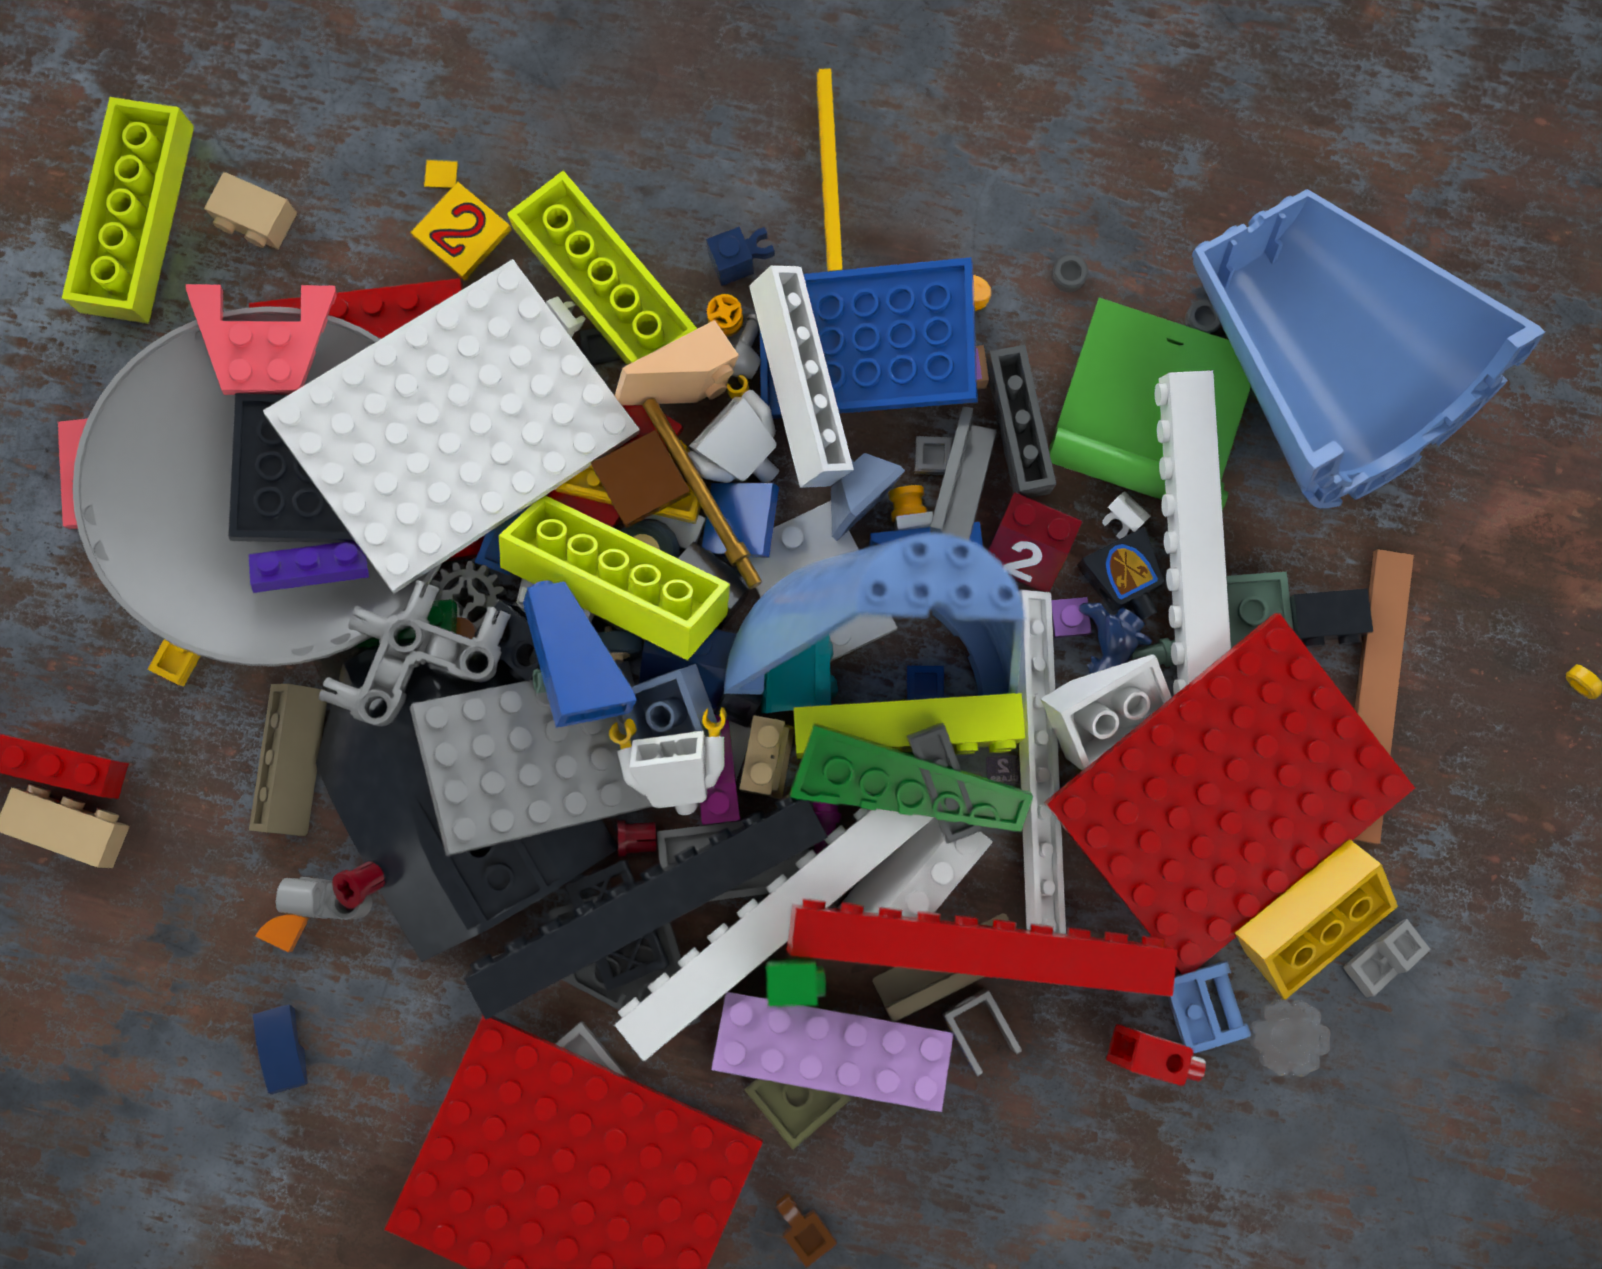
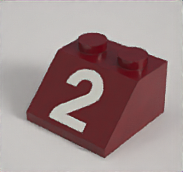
(1033, 542)

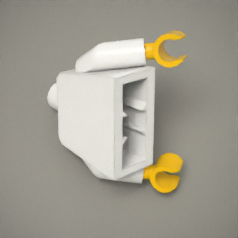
(737, 440)
(672, 767)

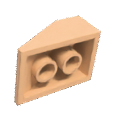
(681, 370)

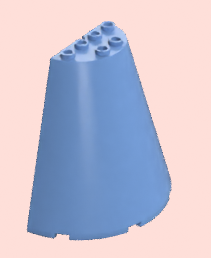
(1354, 342)
(897, 579)

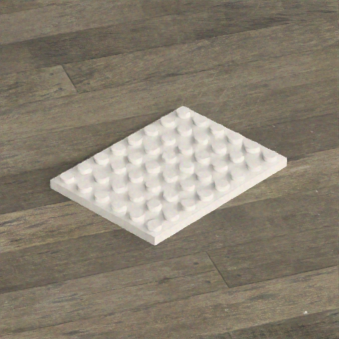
(451, 425)

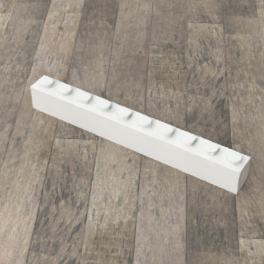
(1194, 522)
(762, 928)

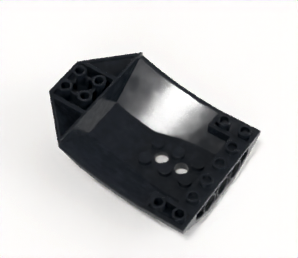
(390, 816)

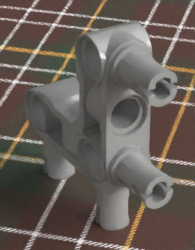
(395, 663)

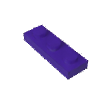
(307, 566)

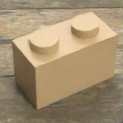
(251, 211)

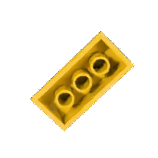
(1318, 918)

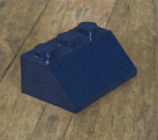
(709, 658)

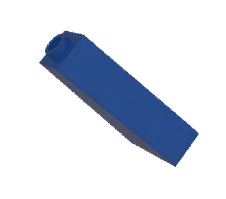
(573, 660)

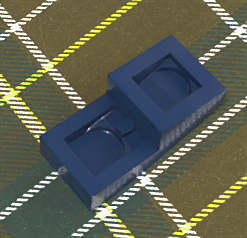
(279, 1050)

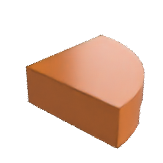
(283, 931)

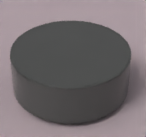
(1069, 273)
(1202, 317)

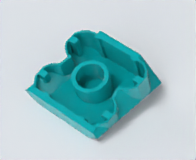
(801, 680)

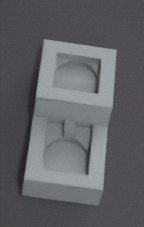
(1386, 958)

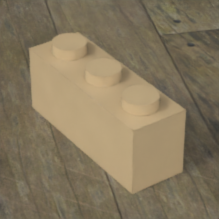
(63, 826)

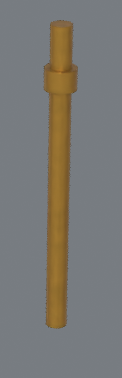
(736, 551)

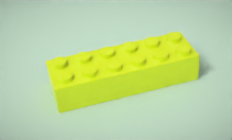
(128, 210)
(598, 270)
(616, 576)
(969, 721)

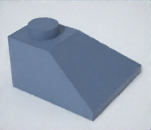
(860, 491)

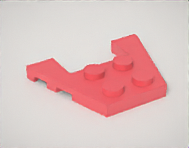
(261, 354)

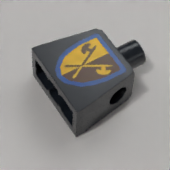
(1125, 573)

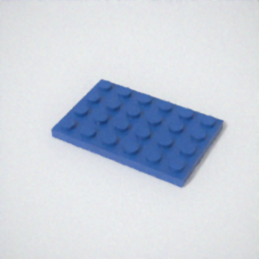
(893, 336)

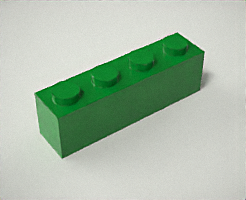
(794, 982)

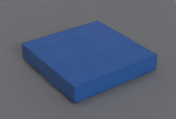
(749, 512)

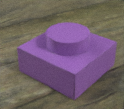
(1068, 620)

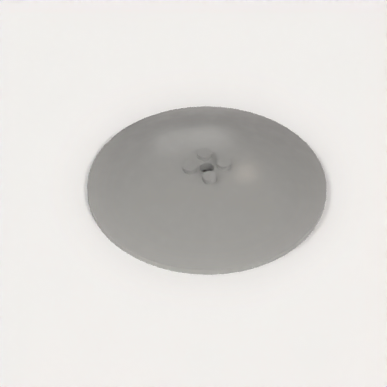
(158, 508)

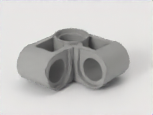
(315, 899)

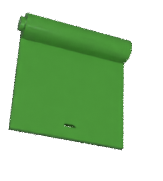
(1111, 405)

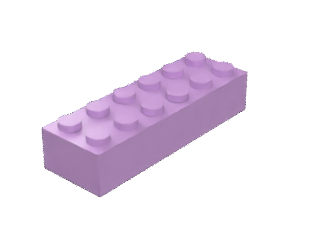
(833, 1052)

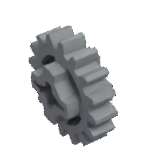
(468, 584)

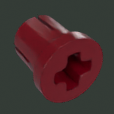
(636, 837)
(355, 885)

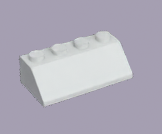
(919, 872)

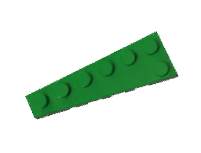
(875, 776)

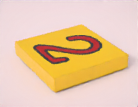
(461, 231)

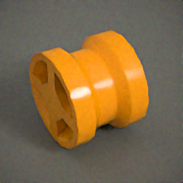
(723, 307)
(907, 500)

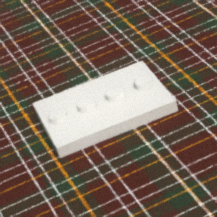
(810, 540)

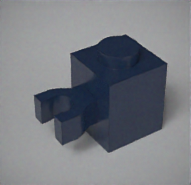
(734, 255)

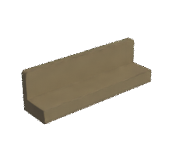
(288, 760)
(912, 989)

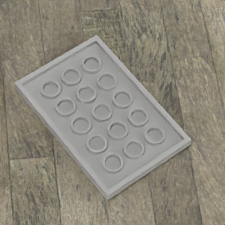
(510, 774)

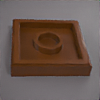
(640, 479)

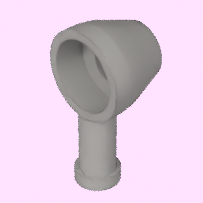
(748, 360)

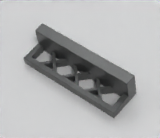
(963, 478)

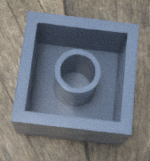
(670, 705)

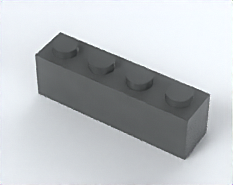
(1020, 422)

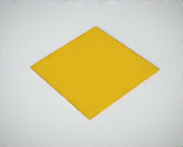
(440, 173)

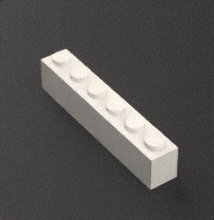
(800, 377)

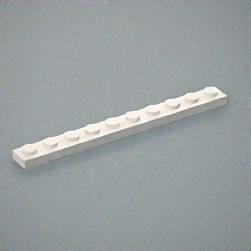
(1040, 768)

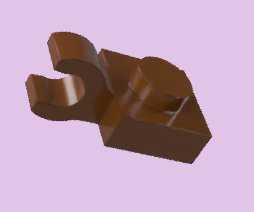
(807, 1233)

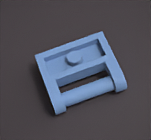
(1195, 1012)

